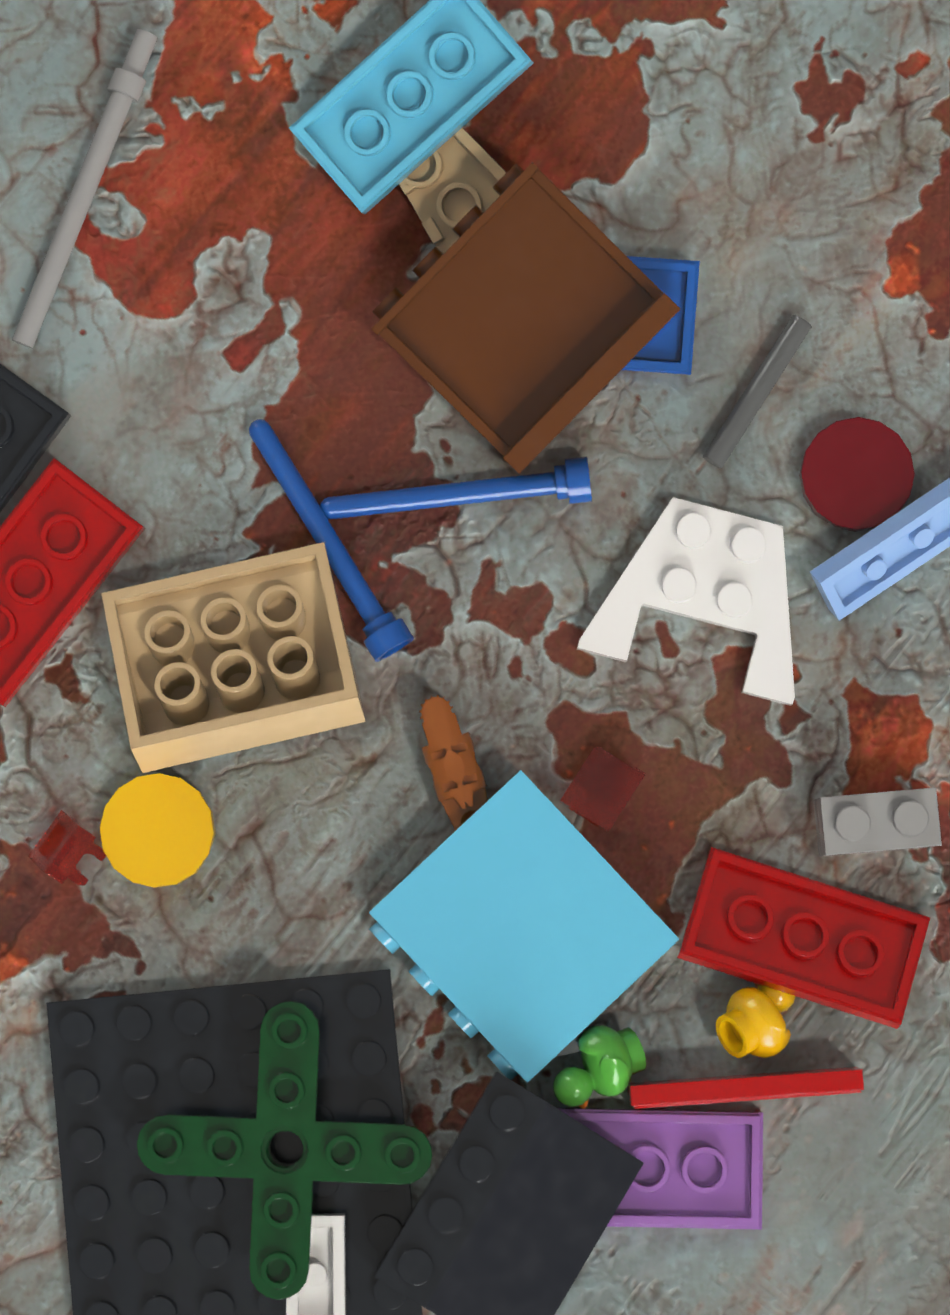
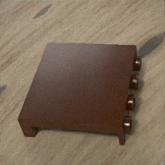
(523, 315)

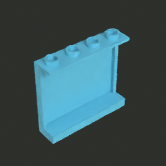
(521, 928)

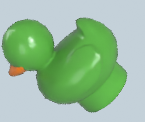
(608, 1064)

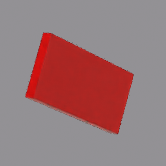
(52, 562)
(804, 938)

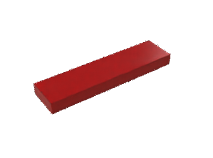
(745, 1087)

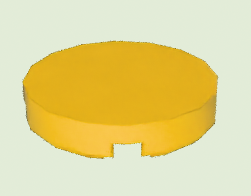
(157, 830)

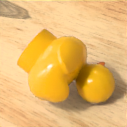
(755, 1022)

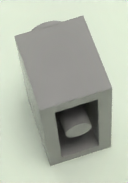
(877, 822)

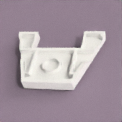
(711, 571)

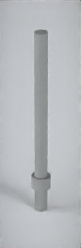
(125, 87)

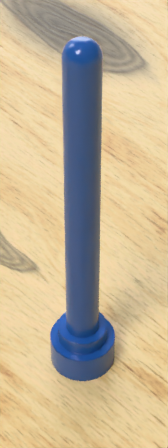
(566, 481)
(383, 631)

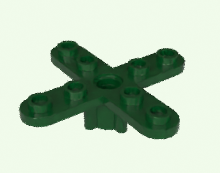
(281, 1190)

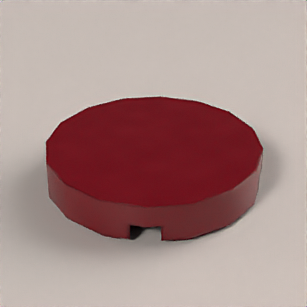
(856, 474)

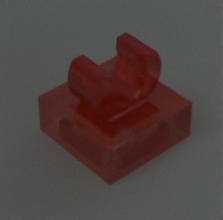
(63, 848)

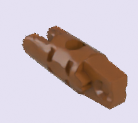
(452, 760)

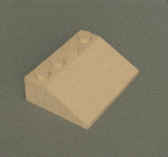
(232, 658)

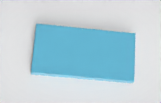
(410, 97)

